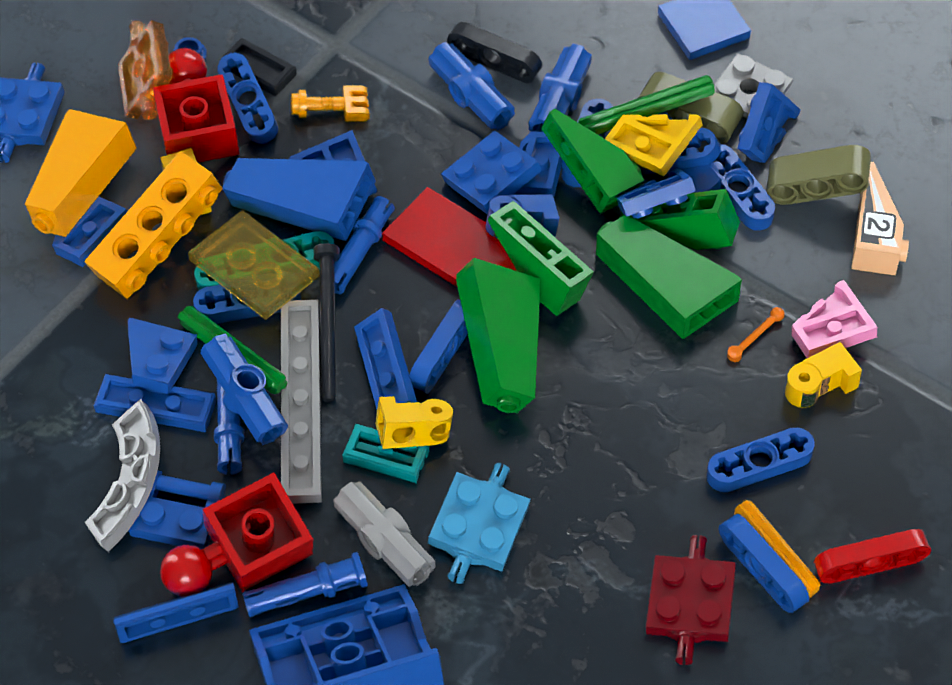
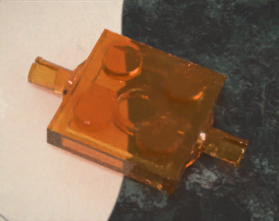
(143, 68)

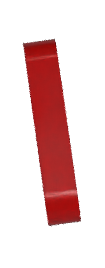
(872, 556)

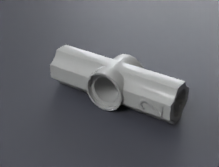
(384, 533)

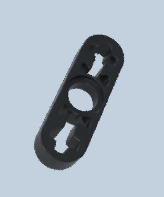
(512, 59)

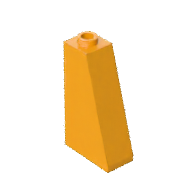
(77, 170)

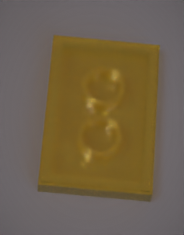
(254, 264)

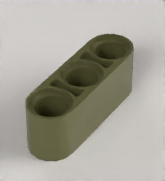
(716, 112)
(819, 174)

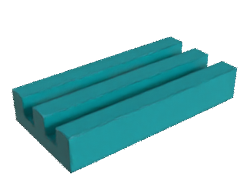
(383, 460)

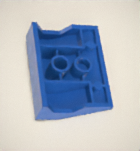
(350, 643)

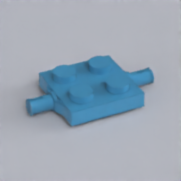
(478, 522)

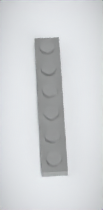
(301, 401)

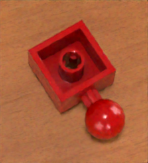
(195, 110)
(248, 556)

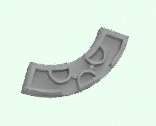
(140, 458)

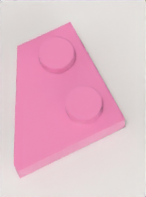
(834, 321)

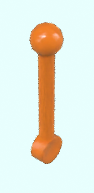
(735, 352)

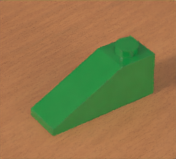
(596, 163)
(699, 222)
(542, 256)

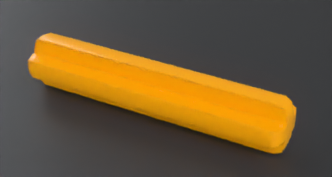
(778, 544)

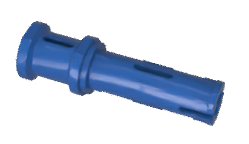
(325, 580)

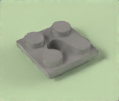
(746, 75)

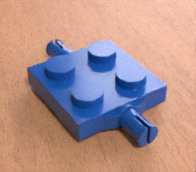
(27, 110)

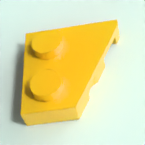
(654, 140)

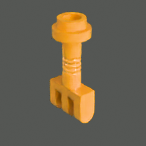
(353, 103)

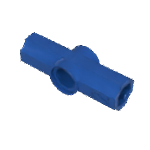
(471, 86)
(563, 86)
(244, 389)

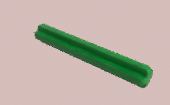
(651, 104)
(207, 329)

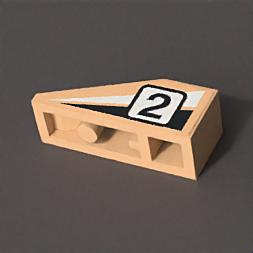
(878, 230)

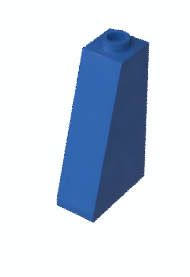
(302, 191)

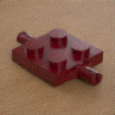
(691, 599)

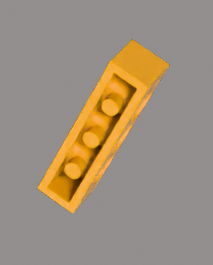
(155, 206)

